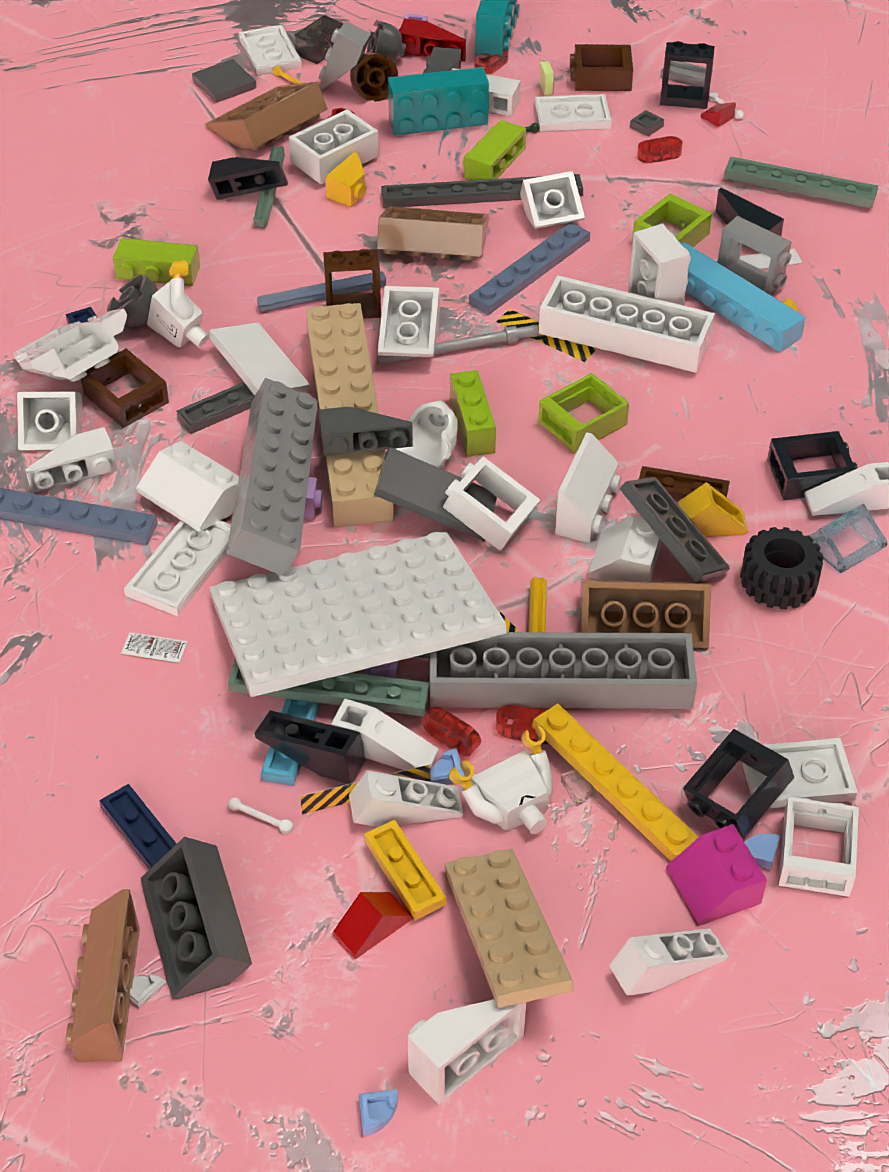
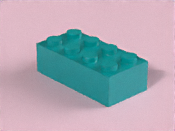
(495, 26)
(438, 100)

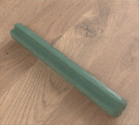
(267, 196)

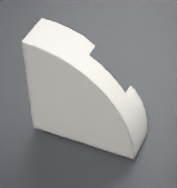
(145, 988)

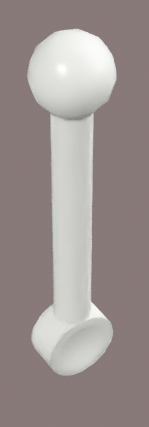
(715, 97)
(285, 826)

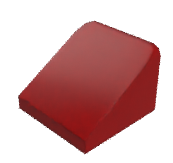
(719, 113)

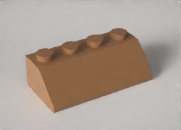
(646, 608)
(104, 973)

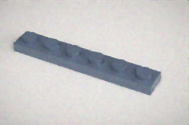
(529, 268)
(77, 516)

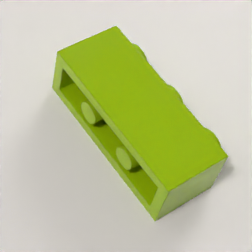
(495, 151)
(154, 260)
(473, 413)

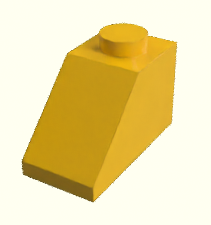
(347, 181)
(714, 512)

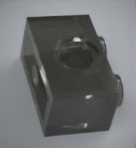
(315, 39)

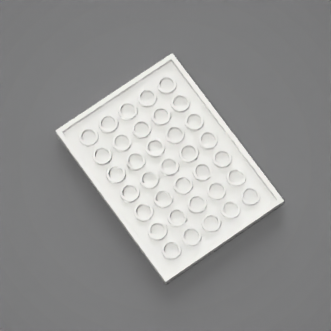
(353, 612)

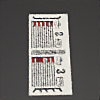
(154, 647)

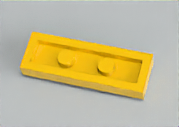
(405, 869)

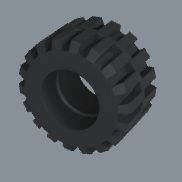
(781, 567)

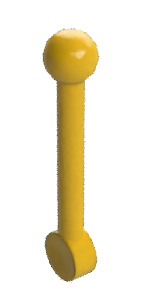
(278, 71)

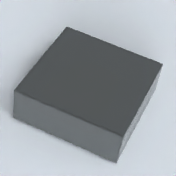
(647, 123)

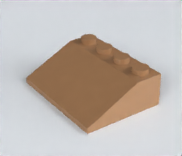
(270, 115)
(432, 232)

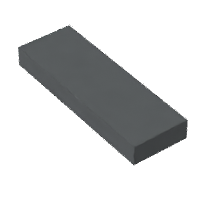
(216, 408)

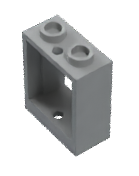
(778, 248)

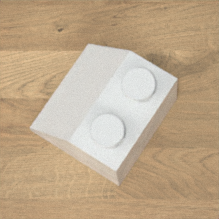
(551, 200)
(47, 419)
(626, 552)

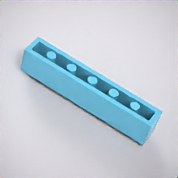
(742, 302)

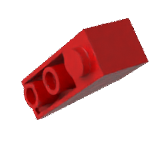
(423, 36)

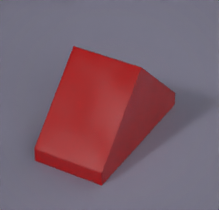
(370, 921)

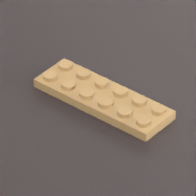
(507, 928)

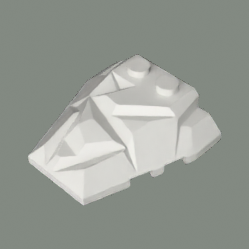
(74, 347)

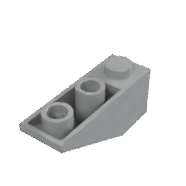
(345, 54)

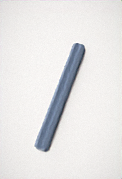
(316, 292)

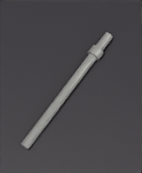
(510, 335)

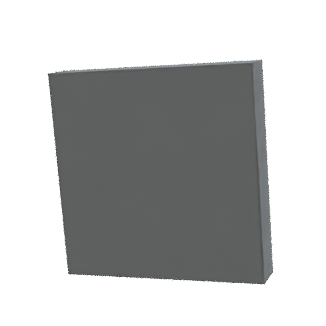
(224, 80)

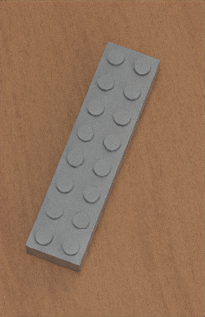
(273, 478)
(567, 670)

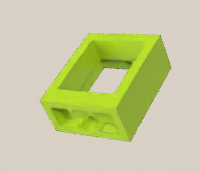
(681, 213)
(555, 408)

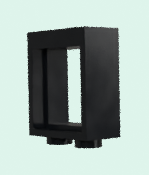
(687, 95)
(785, 449)
(752, 753)

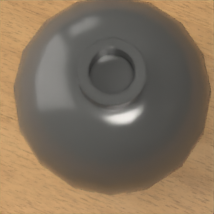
(386, 41)
(135, 300)

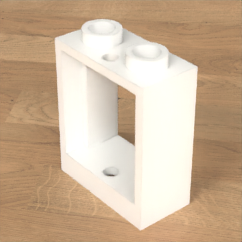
(477, 515)
(815, 873)

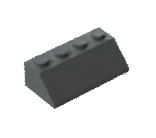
(195, 919)

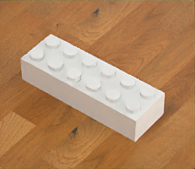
(626, 323)

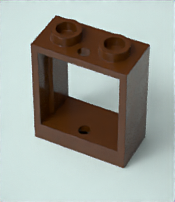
(601, 67)
(354, 261)
(126, 409)

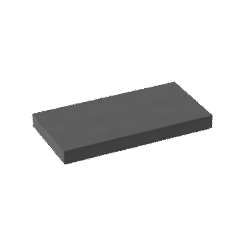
(423, 488)
(675, 528)

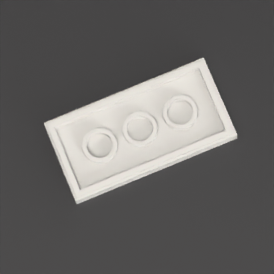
(256, 357)
(179, 566)

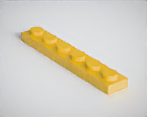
(615, 782)

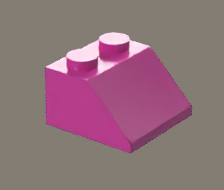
(717, 876)

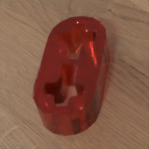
(490, 62)
(659, 149)
(523, 721)
(451, 731)

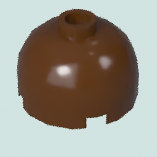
(371, 76)

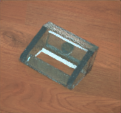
(861, 521)

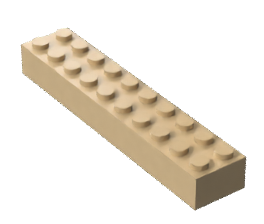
(343, 380)

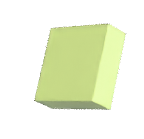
(546, 78)

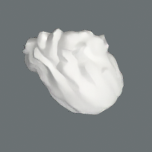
(433, 433)

